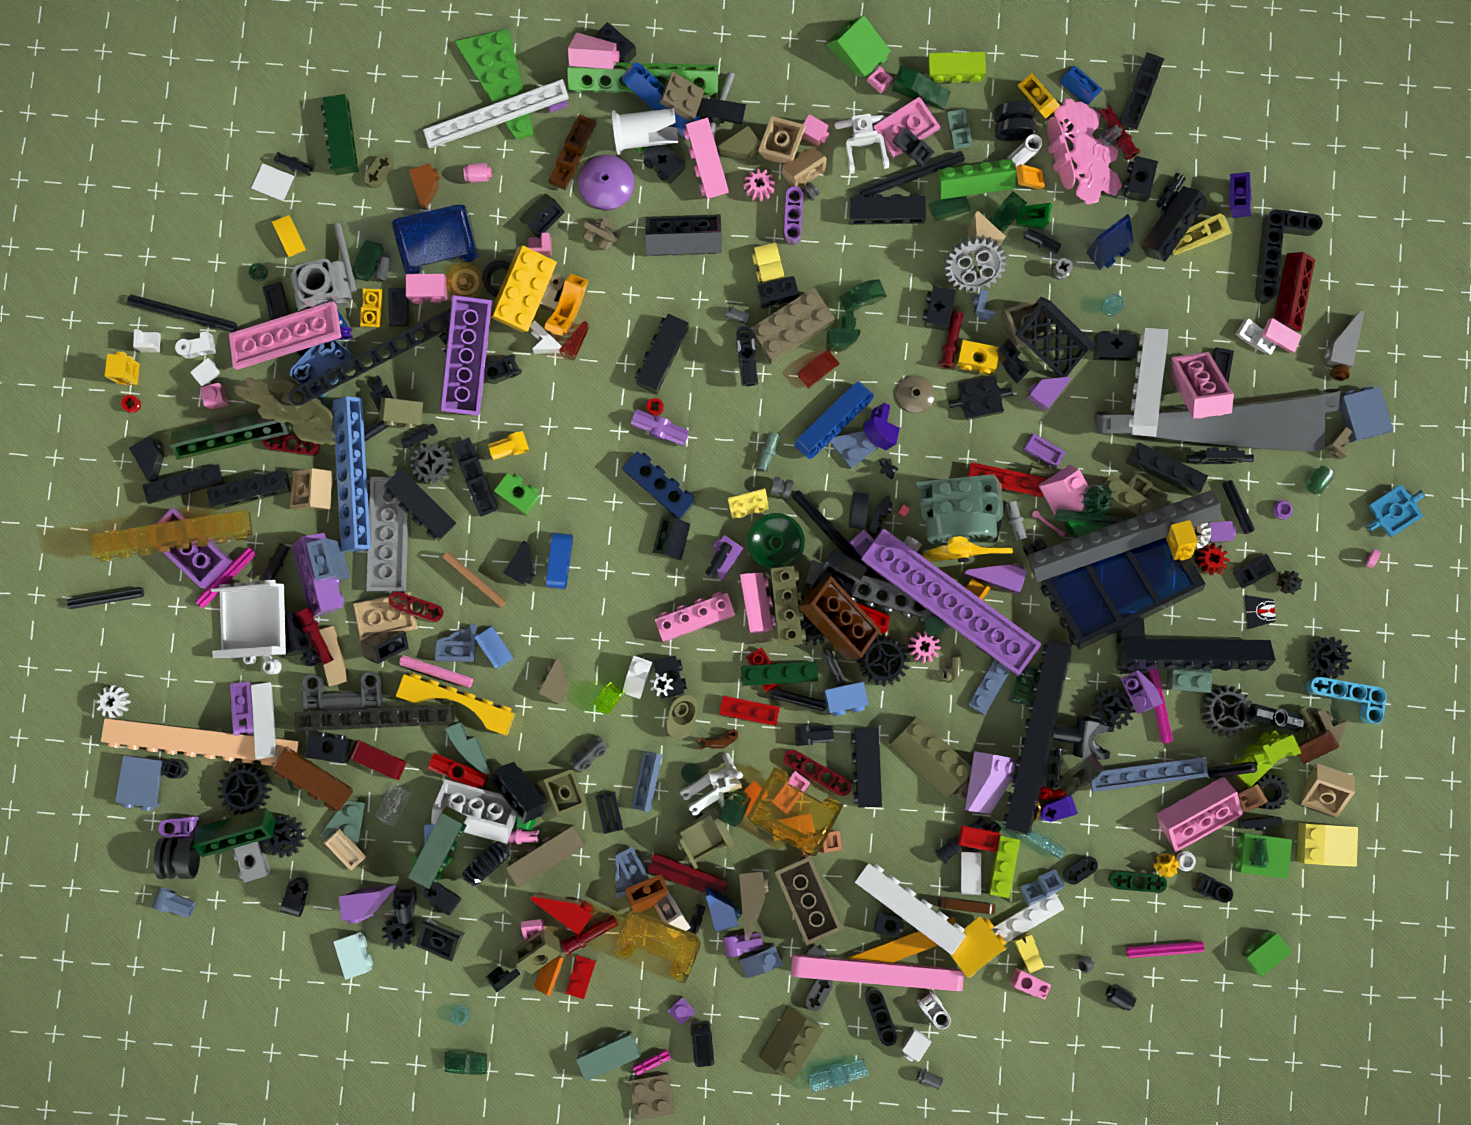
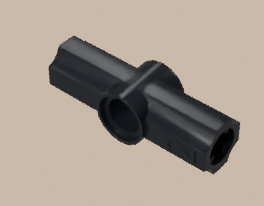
(1274, 717)

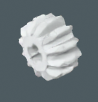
(107, 698)

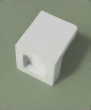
(147, 341)
(205, 372)

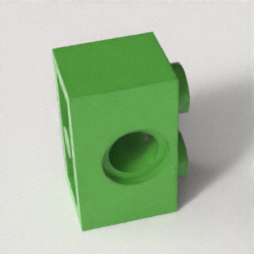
(506, 490)

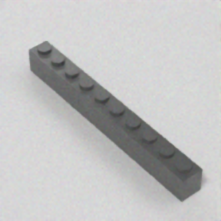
(1122, 536)

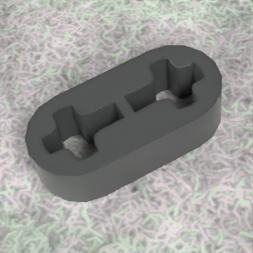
(822, 995)

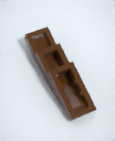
(572, 152)

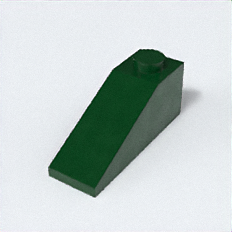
(915, 85)

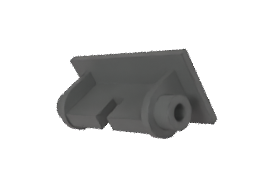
(582, 760)

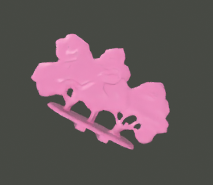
(1088, 153)

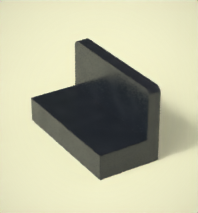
(542, 215)
(671, 537)

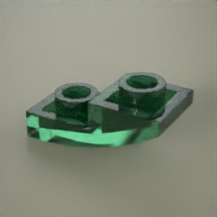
(365, 261)
(465, 1063)

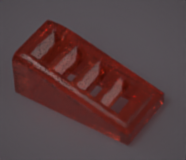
(573, 344)

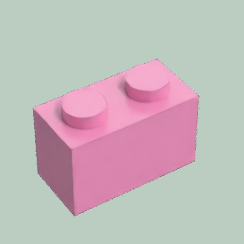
(426, 288)

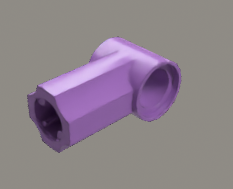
(736, 944)

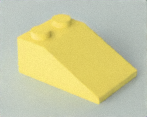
(1327, 844)

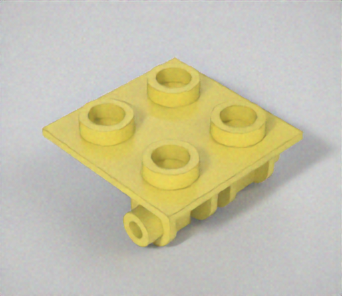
(748, 503)

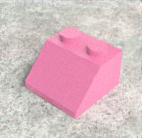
(1065, 489)

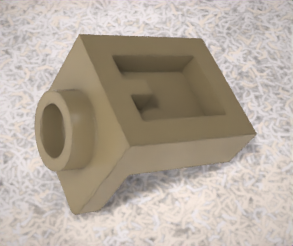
(1339, 441)

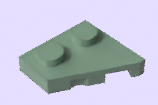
(348, 820)

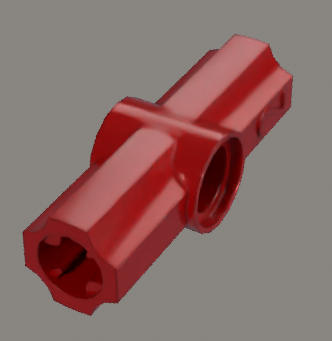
(446, 767)

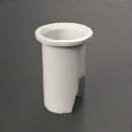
(644, 129)

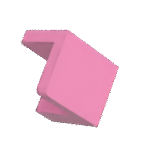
(541, 245)

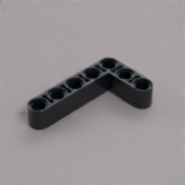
(1275, 248)

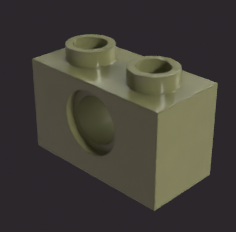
(537, 951)

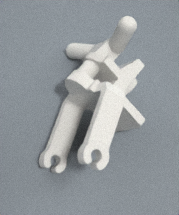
(863, 136)
(726, 782)

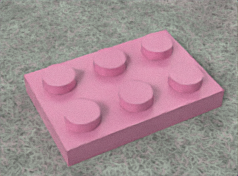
(914, 117)

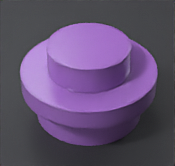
(1282, 509)

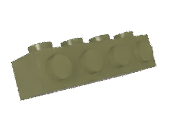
(786, 606)

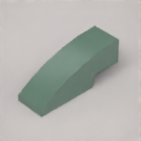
(469, 748)

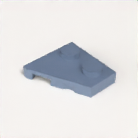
(628, 871)

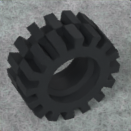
(1281, 791)

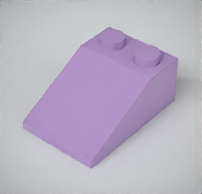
(988, 781)

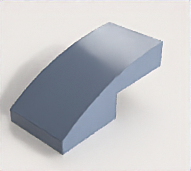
(1041, 888)

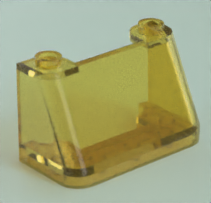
(793, 814)
(659, 939)

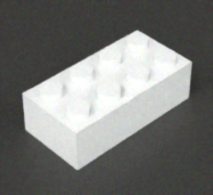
(486, 811)

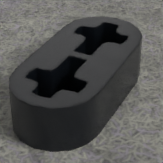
(1082, 873)

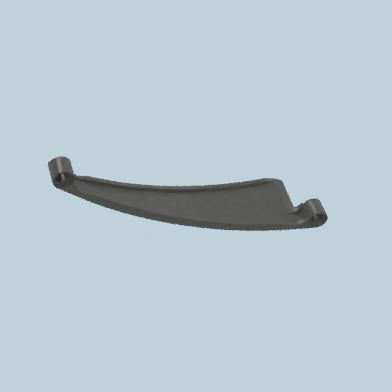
(1274, 424)

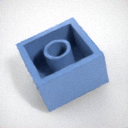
(846, 698)

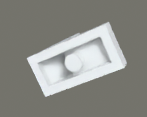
(547, 343)

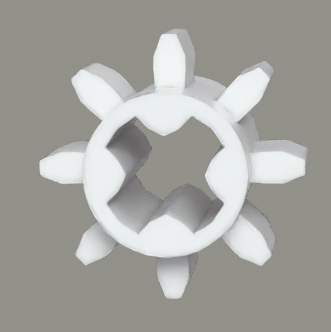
(659, 690)

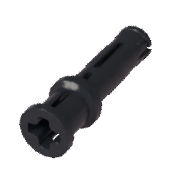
(952, 848)

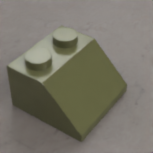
(561, 794)

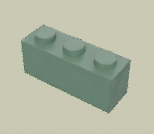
(608, 1055)

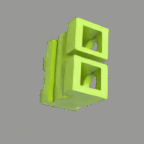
(1274, 749)

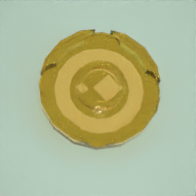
(465, 280)

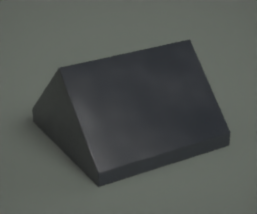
(439, 939)

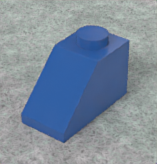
(722, 910)

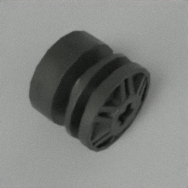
(176, 858)

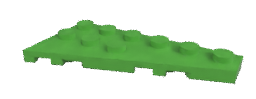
(497, 70)

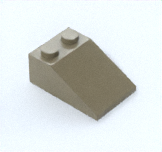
(753, 893)

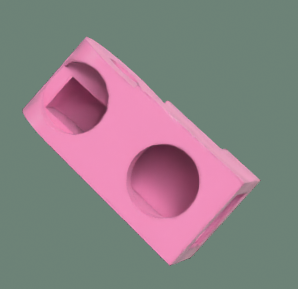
(1030, 984)

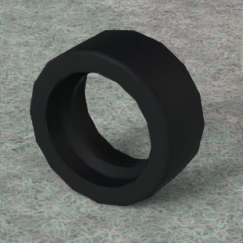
(489, 269)
(858, 510)

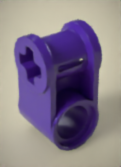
(1060, 809)

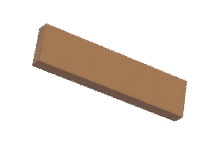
(474, 579)

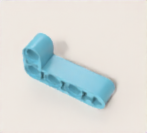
(1345, 693)

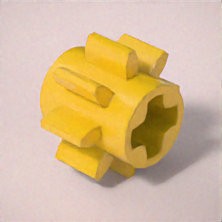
(1166, 865)

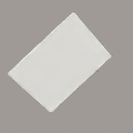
(272, 182)

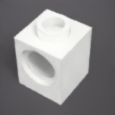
(915, 1045)

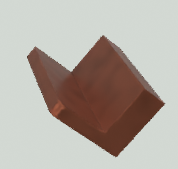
(1317, 746)

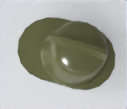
(682, 716)

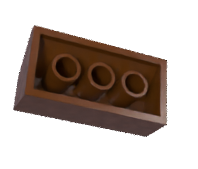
(839, 619)

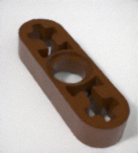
(966, 905)

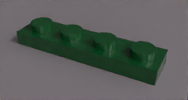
(779, 673)

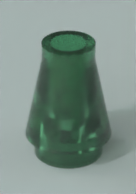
(1259, 853)

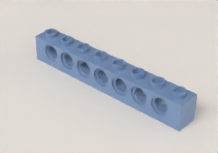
(351, 474)

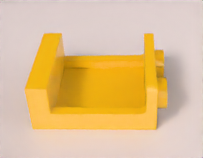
(978, 946)

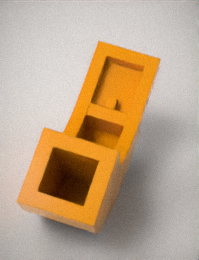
(568, 305)

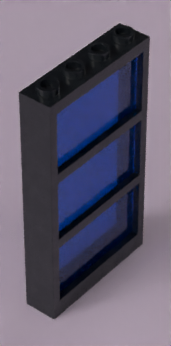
(1120, 591)

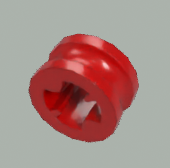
(126, 399)
(649, 406)

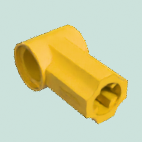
(513, 444)

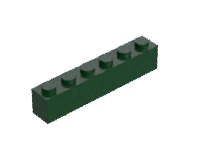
(225, 435)

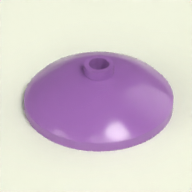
(608, 193)

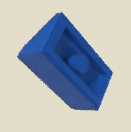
(1080, 85)

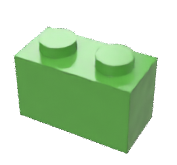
(1266, 953)

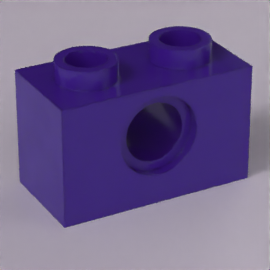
(1240, 195)

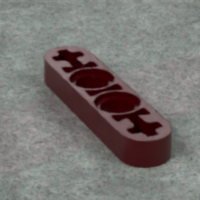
(816, 775)

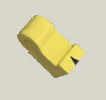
(1029, 953)

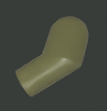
(954, 671)

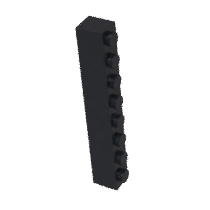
(1195, 654)

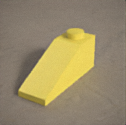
(1203, 233)

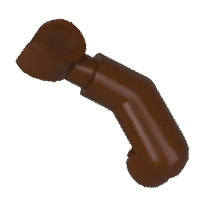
(720, 743)

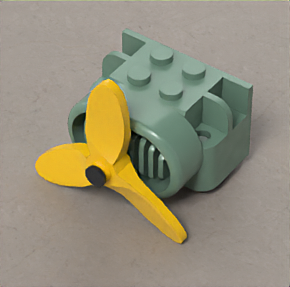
(961, 514)

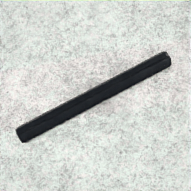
(912, 174)
(182, 313)
(830, 530)

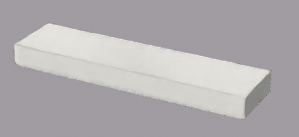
(263, 720)

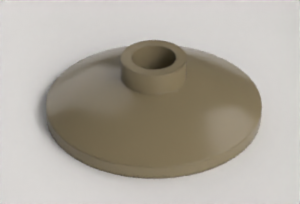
(913, 403)

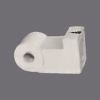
(196, 347)

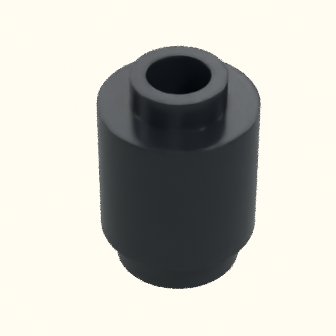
(1120, 997)

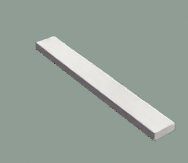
(496, 114)

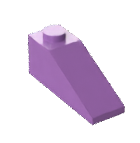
(1004, 576)

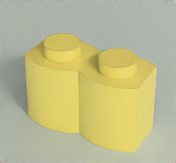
(768, 263)

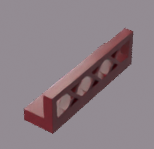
(1292, 290)
(685, 874)

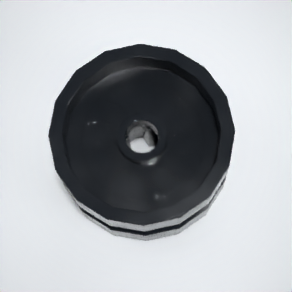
(1014, 121)

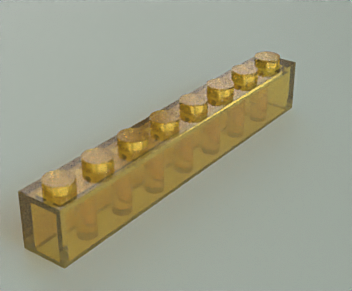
(171, 535)

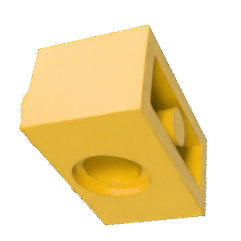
(1038, 95)
(987, 352)
(1182, 540)

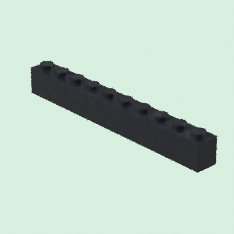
(1038, 737)

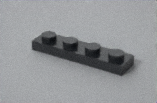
(183, 484)

